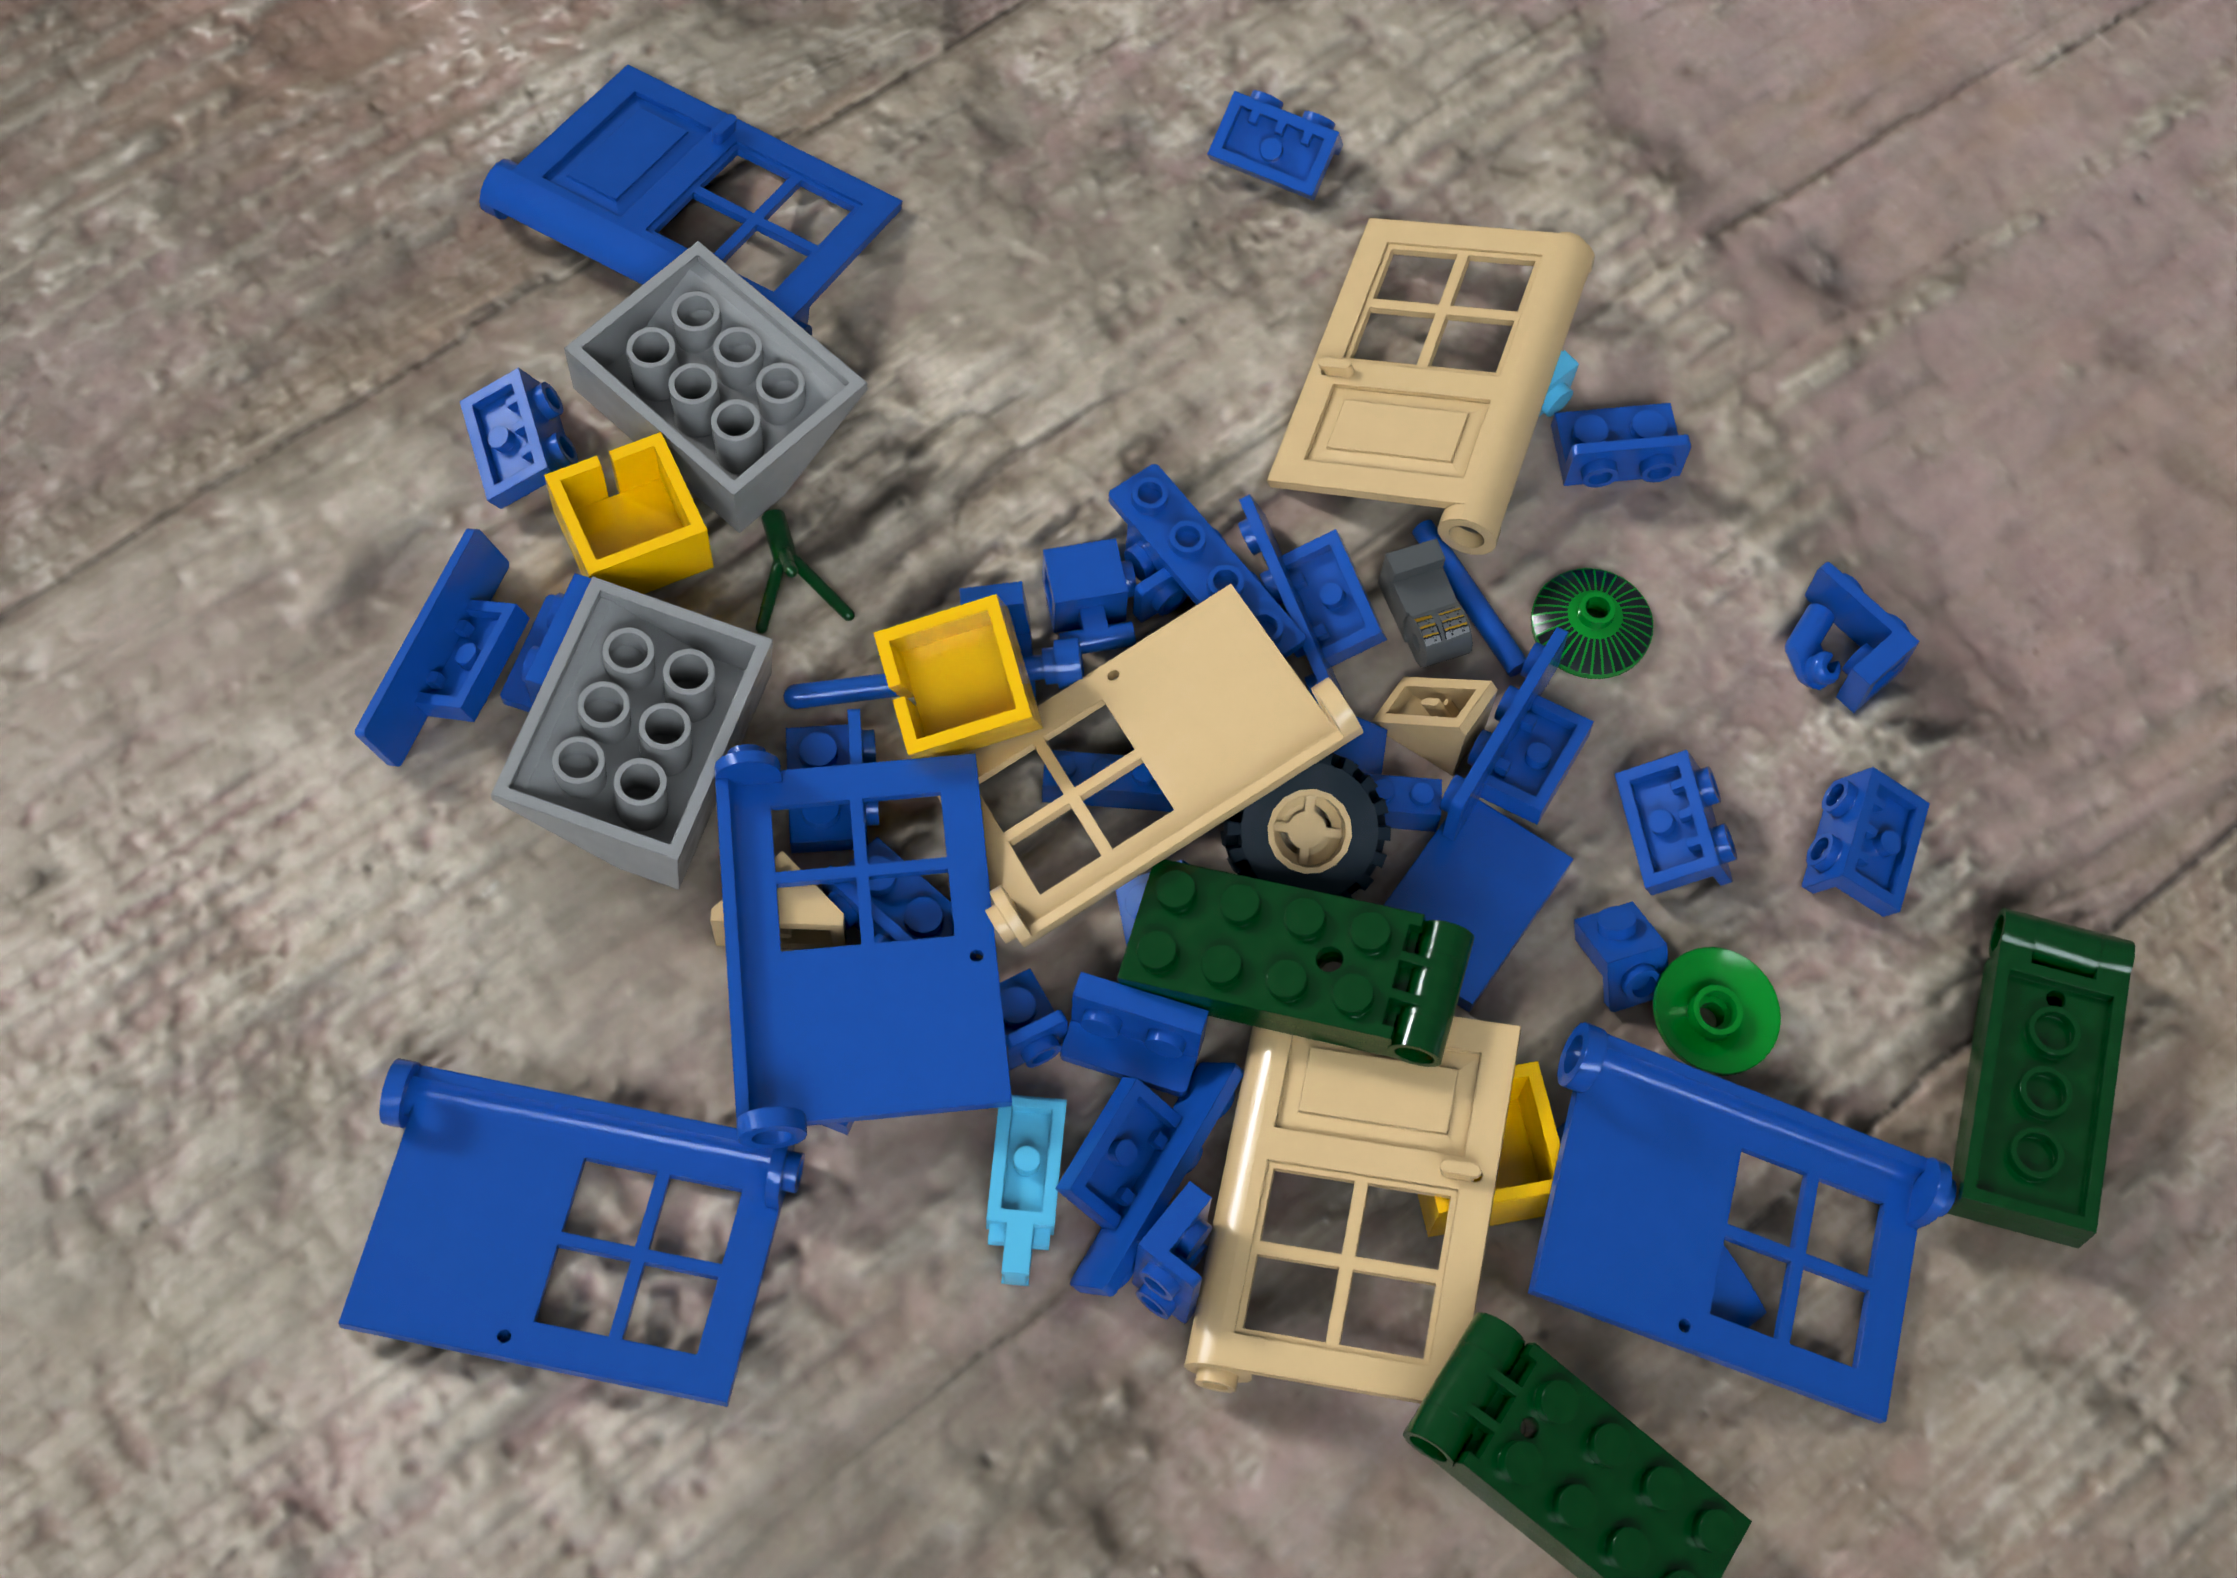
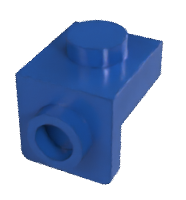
(1624, 952)

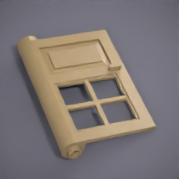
(1425, 428)
(1210, 720)
(1367, 1124)

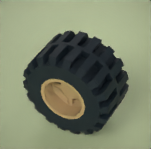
(1313, 831)

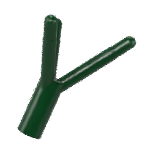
(786, 559)

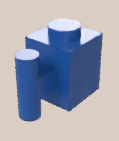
(1087, 591)

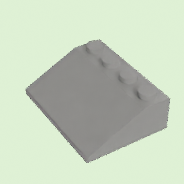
(722, 380)
(633, 729)

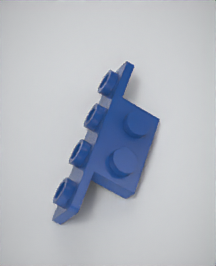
(1196, 551)
(1318, 593)
(448, 654)
(1526, 753)
(1136, 1165)

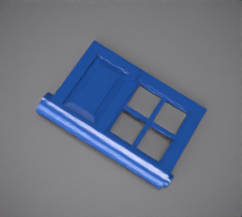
(643, 155)
(868, 1022)
(1648, 1204)
(485, 1207)

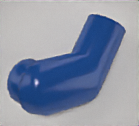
(1805, 650)

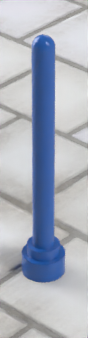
(1056, 665)

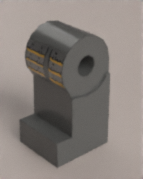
(1425, 604)

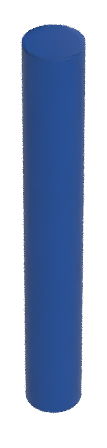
(1475, 604)

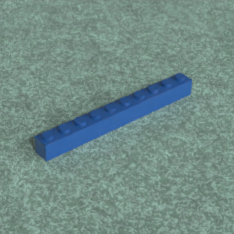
(1410, 800)

